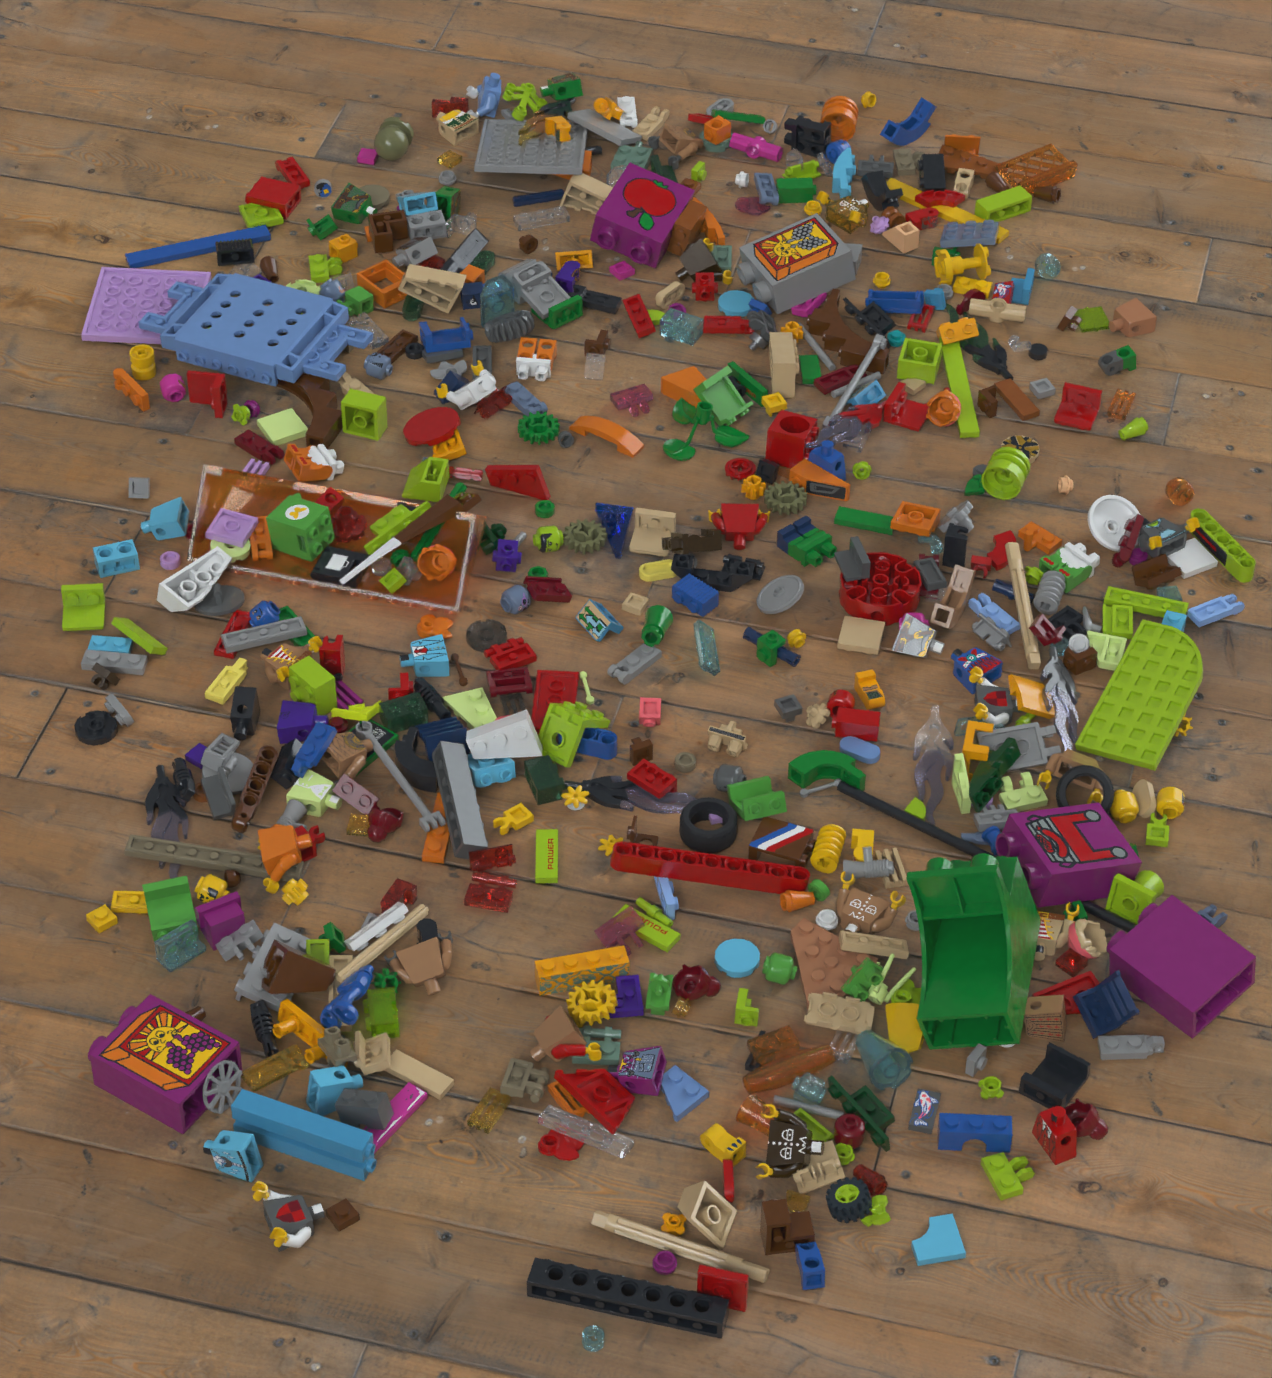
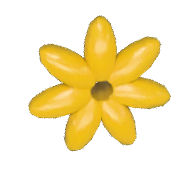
(575, 796)
(608, 844)

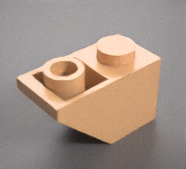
(903, 236)

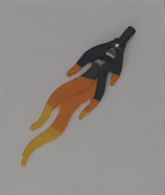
(553, 109)

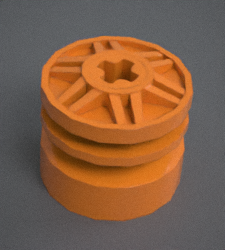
(843, 116)

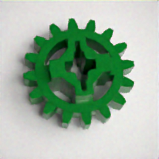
(538, 428)

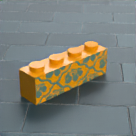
(567, 971)

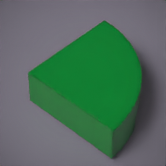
(974, 486)

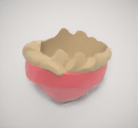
(1087, 938)

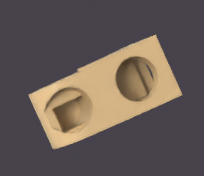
(964, 185)

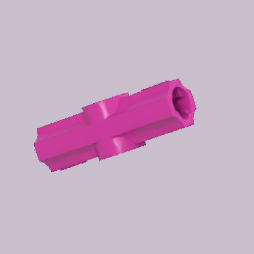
(756, 147)

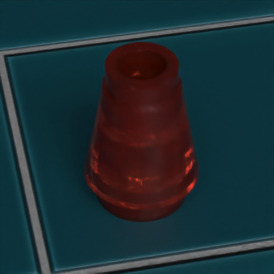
(875, 1181)

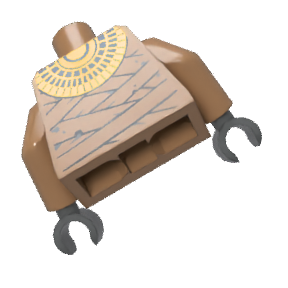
(679, 141)
(346, 754)

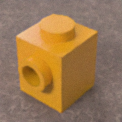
(343, 247)

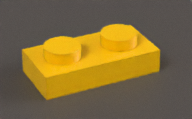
(964, 284)

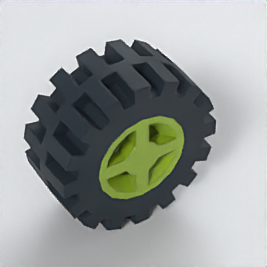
(849, 1200)

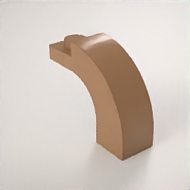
(956, 598)

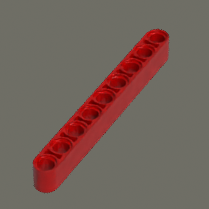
(708, 868)

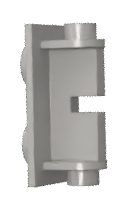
(997, 637)

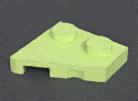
(961, 783)

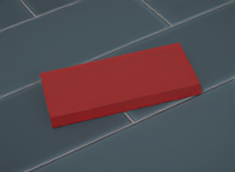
(552, 688)

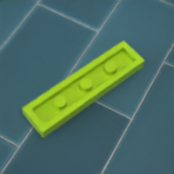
(1143, 602)

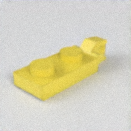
(226, 681)

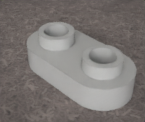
(722, 104)
(122, 714)

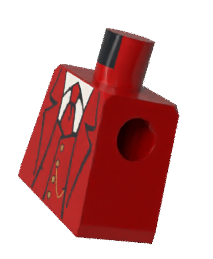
(1056, 1134)

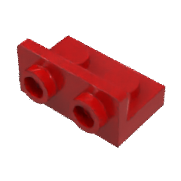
(652, 779)

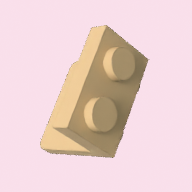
(650, 529)

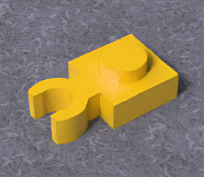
(514, 817)

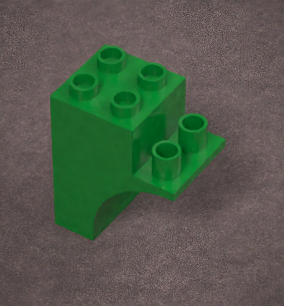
(975, 950)

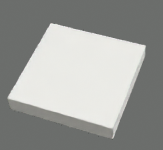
(1192, 559)

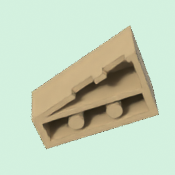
(585, 193)
(432, 286)

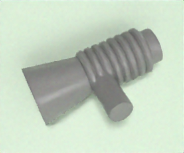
(293, 813)
(869, 867)

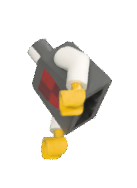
(992, 702)
(287, 1216)

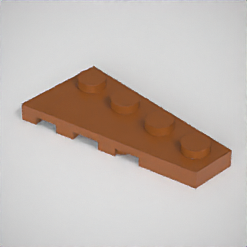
(958, 159)

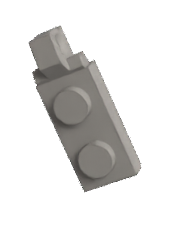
(1129, 1046)

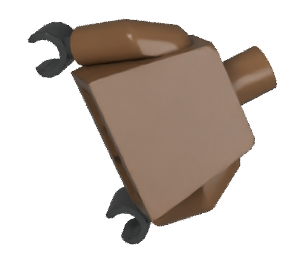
(423, 962)

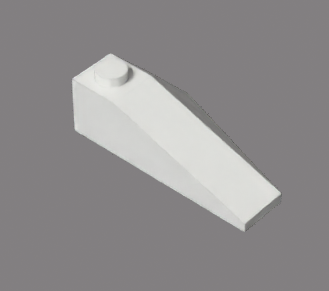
(193, 582)

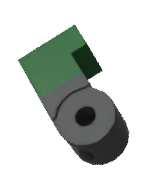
(1118, 360)

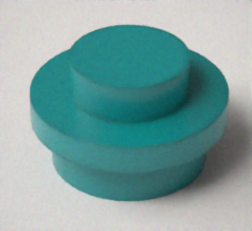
(896, 338)

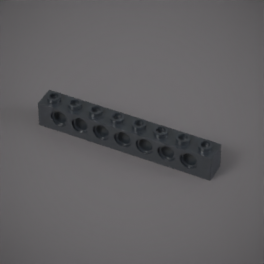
(628, 1297)

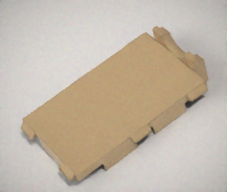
(838, 1013)

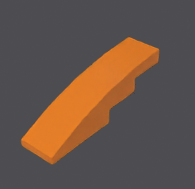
(711, 227)

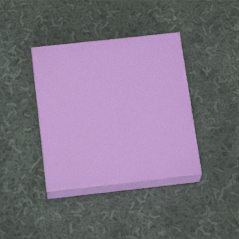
(231, 527)

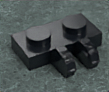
(1070, 619)

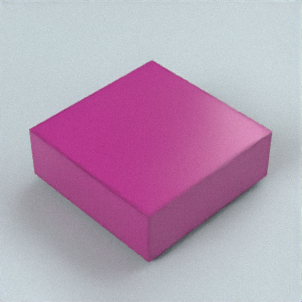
(367, 156)
(622, 270)

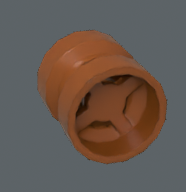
(894, 216)

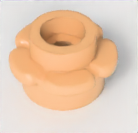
(1065, 484)

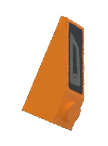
(819, 481)

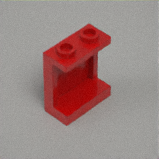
(275, 195)

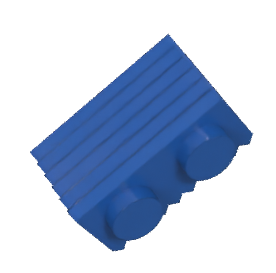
(695, 595)

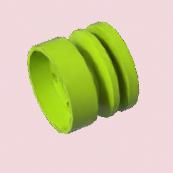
(1005, 473)

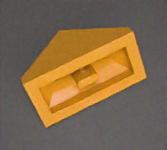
(584, 257)

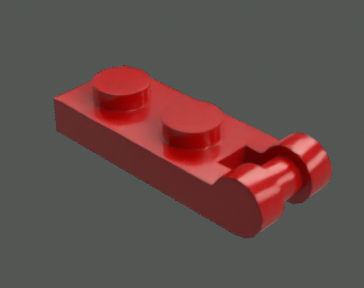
(292, 172)

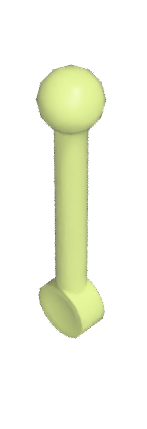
(589, 699)

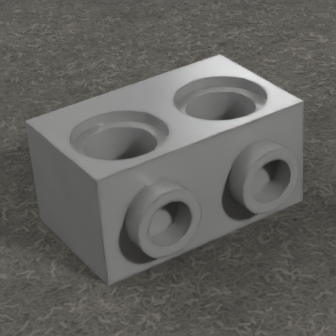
(427, 224)

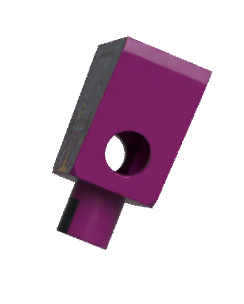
(641, 1070)

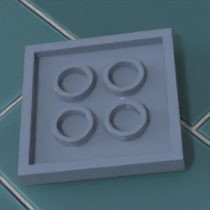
(969, 234)

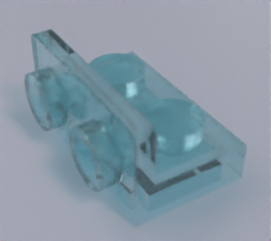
(179, 946)

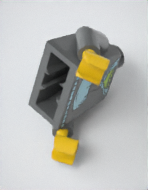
(1164, 536)

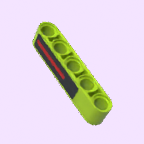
(1223, 546)

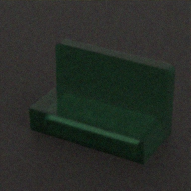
(665, 171)

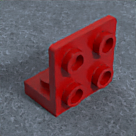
(208, 389)
(904, 412)

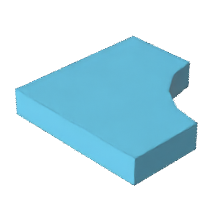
(939, 1243)

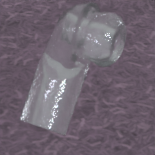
(1016, 345)

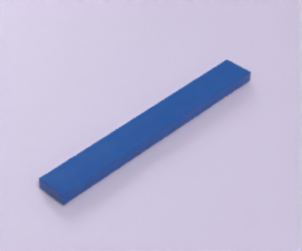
(193, 247)

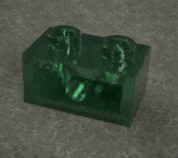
(403, 712)

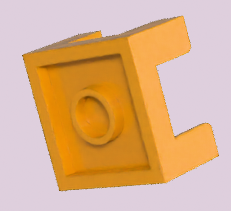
(972, 750)

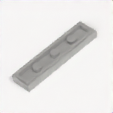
(263, 634)

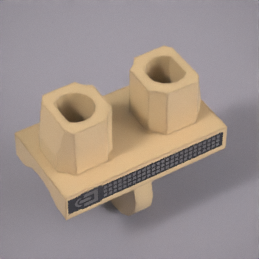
(729, 736)

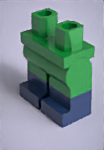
(805, 542)

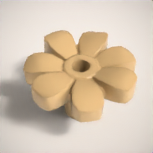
(817, 715)

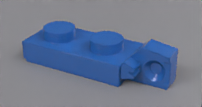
(313, 748)

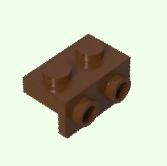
(1154, 572)

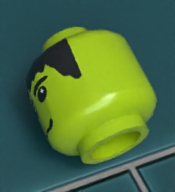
(548, 539)

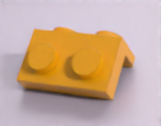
(957, 331)

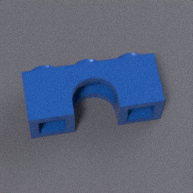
(958, 1128)

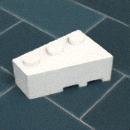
(505, 738)

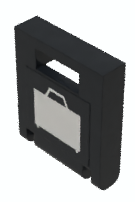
(337, 563)

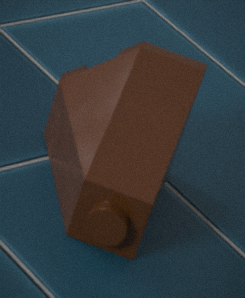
(295, 971)

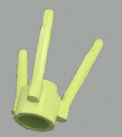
(879, 993)

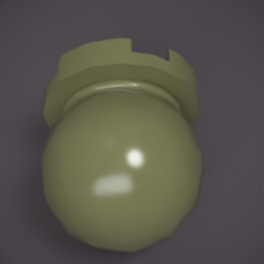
(393, 139)

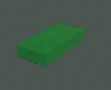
(809, 368)

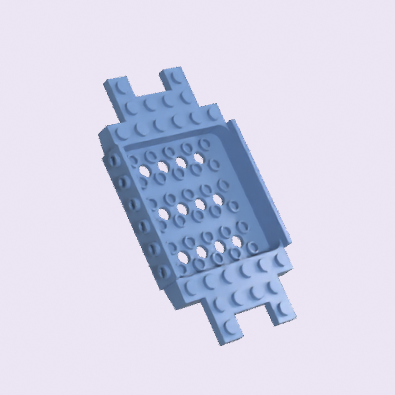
(306, 348)

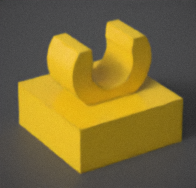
(773, 403)

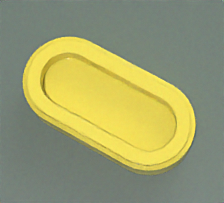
(656, 570)

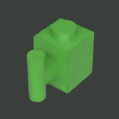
(358, 301)

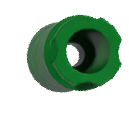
(656, 623)

